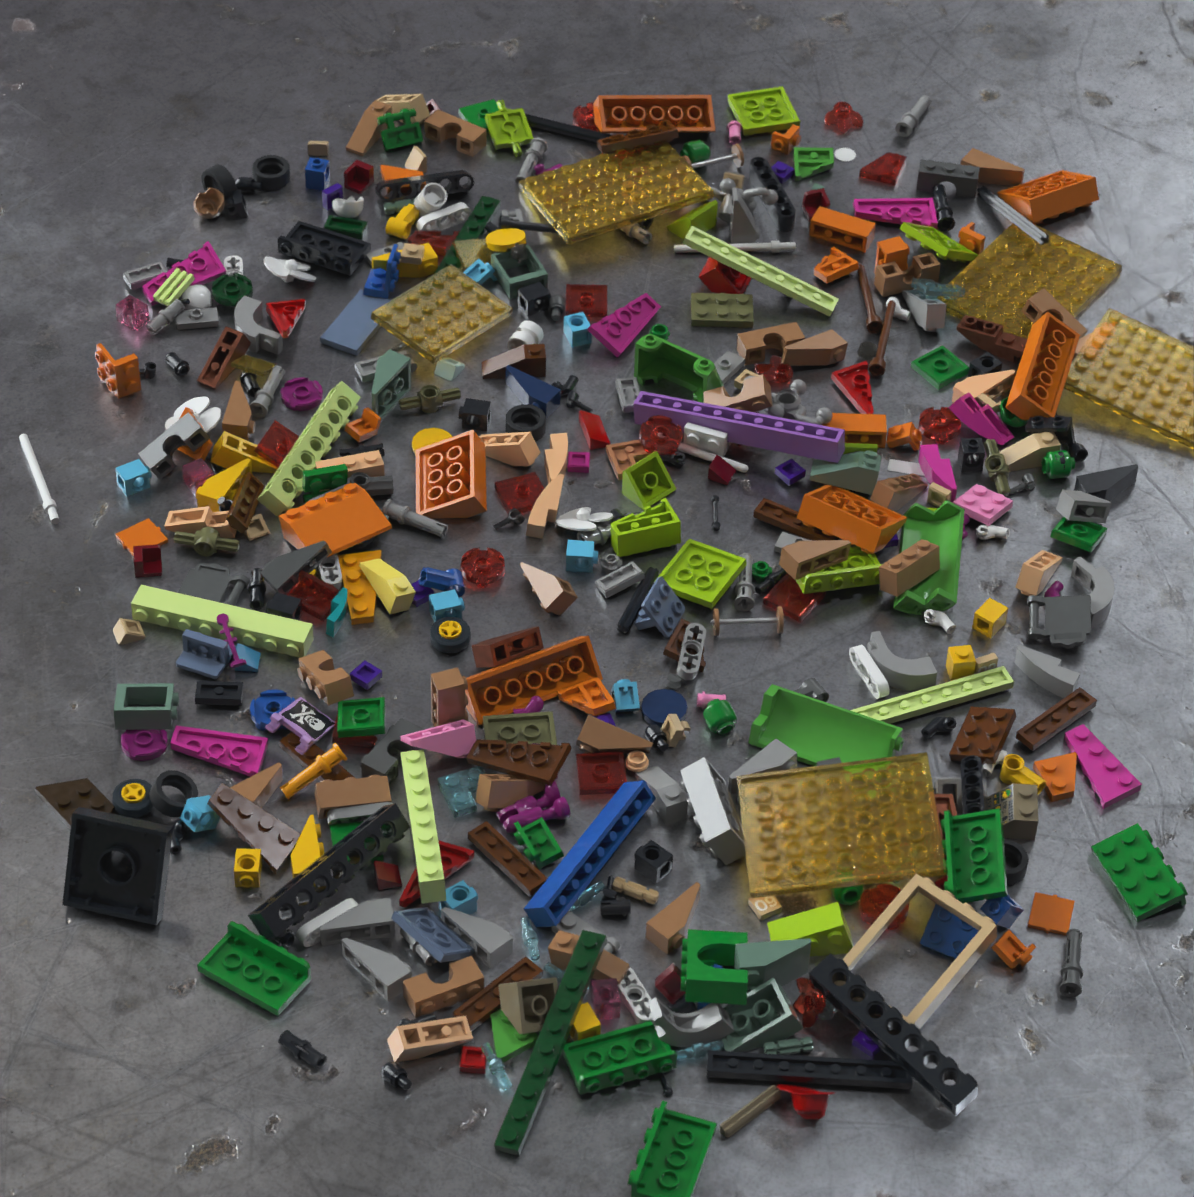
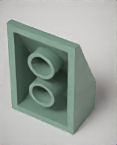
(390, 382)
(854, 471)
(769, 959)
(763, 1019)

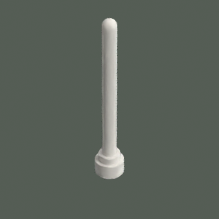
(708, 456)

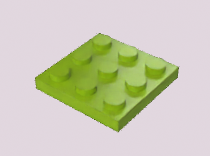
(763, 110)
(936, 240)
(702, 572)

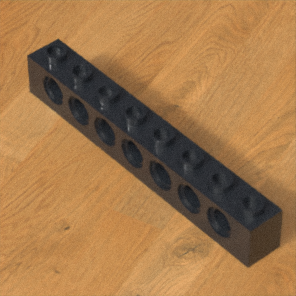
(266, 916)
(954, 1096)

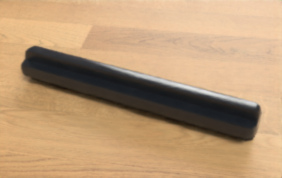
(637, 599)

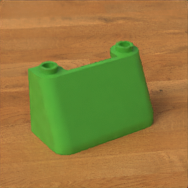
(662, 359)

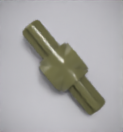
(429, 399)
(993, 460)
(206, 541)

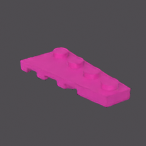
(897, 210)
(624, 324)
(225, 749)

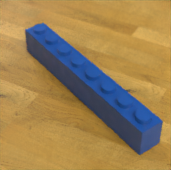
(589, 854)

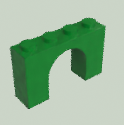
(708, 983)

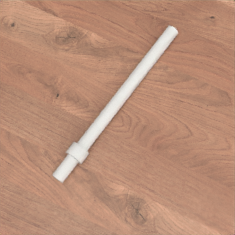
(774, 247)
(48, 503)

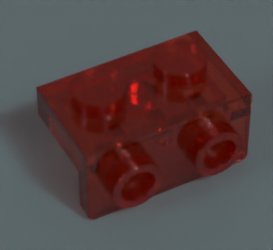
(314, 594)

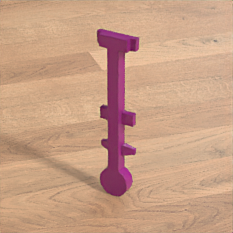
(222, 619)

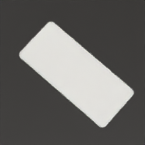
(905, 467)

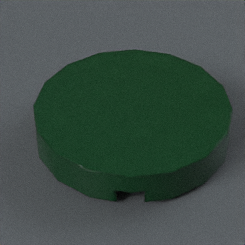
(230, 289)

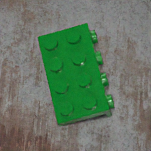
(974, 855)
(1139, 872)
(256, 969)
(618, 1057)
(672, 1155)

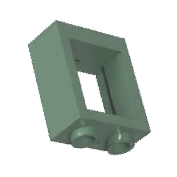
(502, 261)
(145, 717)

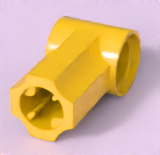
(401, 224)
(1015, 772)

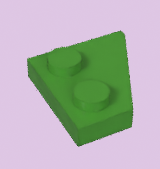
(812, 161)
(507, 1040)

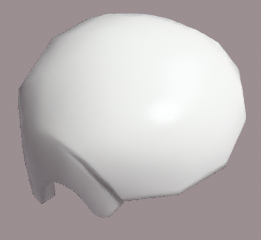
(348, 208)
(199, 297)

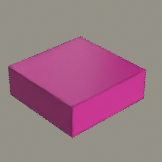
(578, 462)

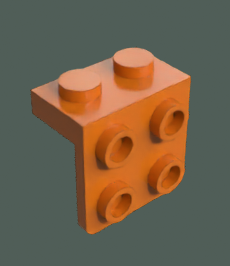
(121, 374)

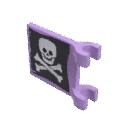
(303, 721)

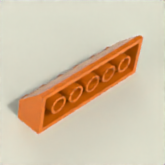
(633, 112)
(1043, 369)
(537, 674)

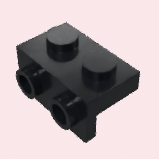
(1060, 425)

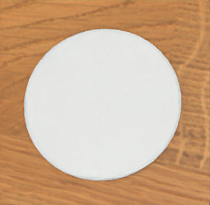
(845, 154)

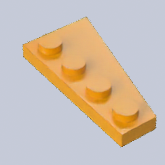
(360, 593)

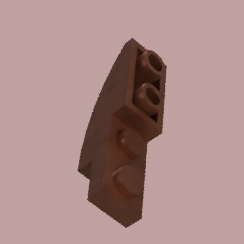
(991, 338)

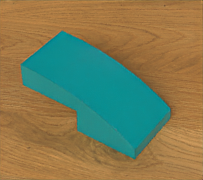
(337, 614)

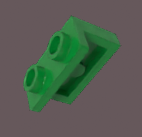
(539, 843)

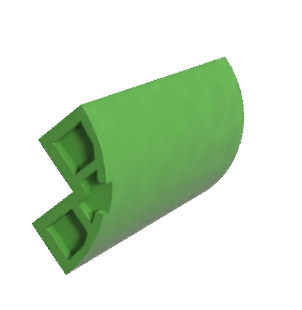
(943, 529)
(821, 729)

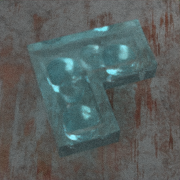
(932, 289)
(458, 789)

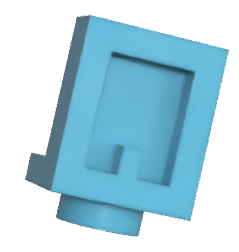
(480, 272)
(626, 696)

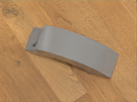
(247, 316)
(1099, 585)
(901, 672)
(686, 1029)

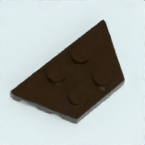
(67, 796)

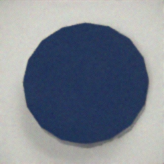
(662, 702)

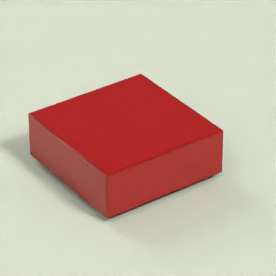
(473, 1060)

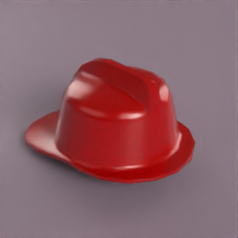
(808, 1102)

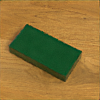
(347, 226)

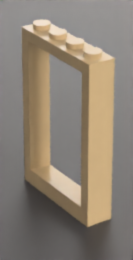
(959, 967)

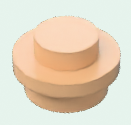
(636, 761)

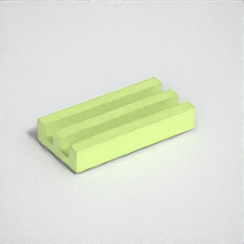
(170, 286)

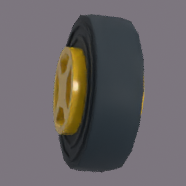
(450, 635)
(132, 798)

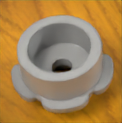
(610, 563)

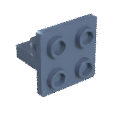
(660, 609)
(204, 654)

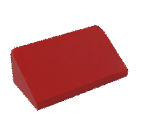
(593, 430)

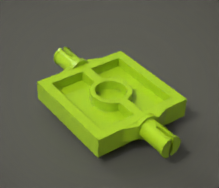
(509, 128)

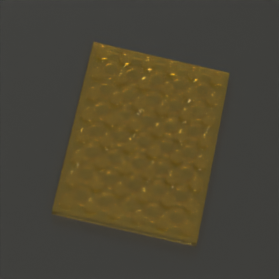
(614, 190)
(1020, 267)
(1138, 375)
(840, 825)

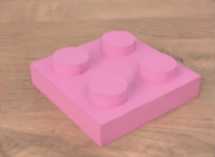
(983, 504)

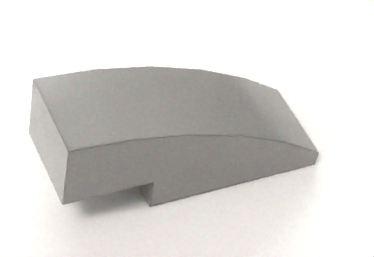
(1046, 671)

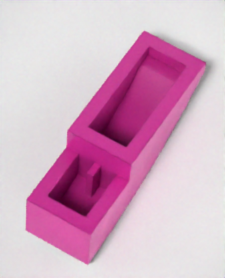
(981, 419)
(937, 469)

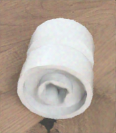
(430, 199)
(526, 333)

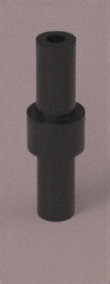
(770, 581)

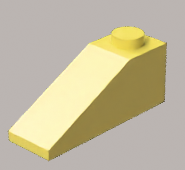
(389, 584)

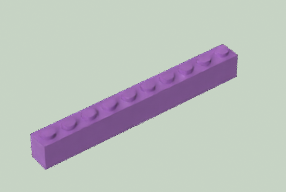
(746, 427)

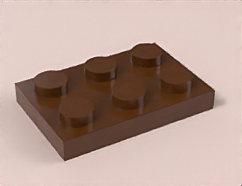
(983, 734)

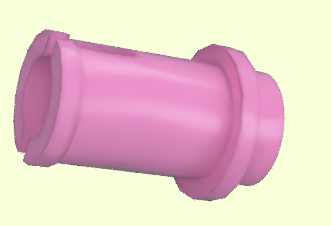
(734, 129)
(703, 699)

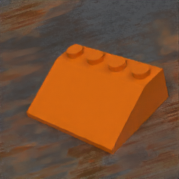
(1051, 195)
(451, 477)
(850, 517)
(337, 518)

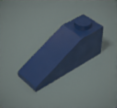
(533, 391)

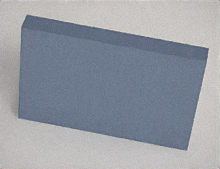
(433, 934)

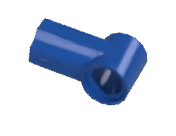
(442, 580)

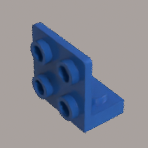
(383, 281)
(947, 933)

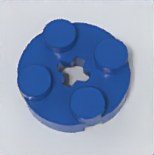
(262, 706)

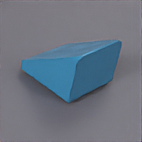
(250, 655)

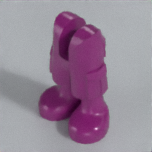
(530, 809)

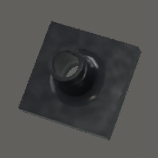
(117, 865)

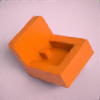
(786, 142)
(971, 239)
(364, 427)
(904, 434)
(1012, 950)

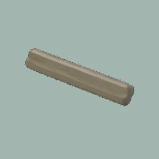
(750, 1111)

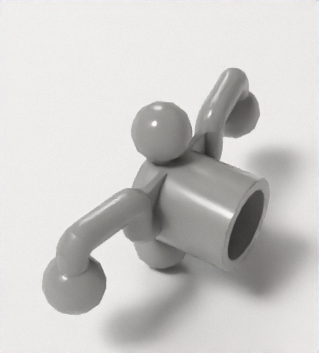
(769, 197)
(788, 405)

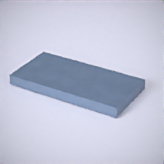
(354, 324)

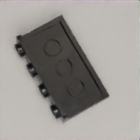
(323, 248)

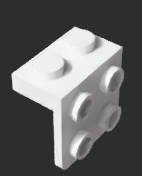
(706, 439)

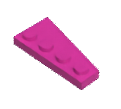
(202, 264)
(1106, 773)

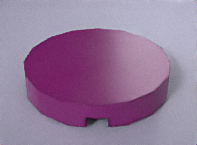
(301, 394)
(144, 744)

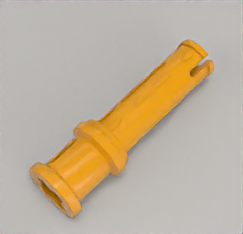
(322, 765)

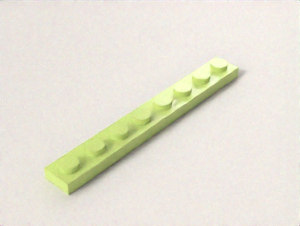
(760, 271)
(939, 696)

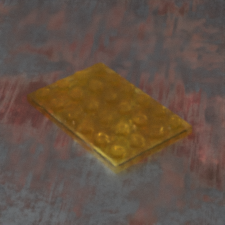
(441, 313)

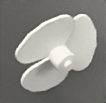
(288, 269)
(207, 419)
(581, 519)

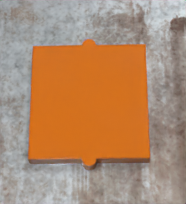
(141, 534)
(1051, 913)

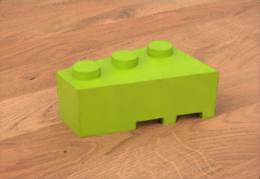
(647, 530)
(823, 925)

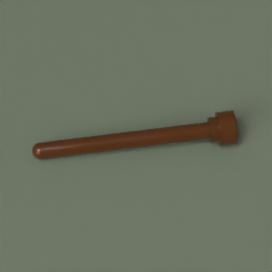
(873, 322)
(878, 365)

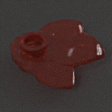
(843, 118)
(775, 370)
(809, 1003)

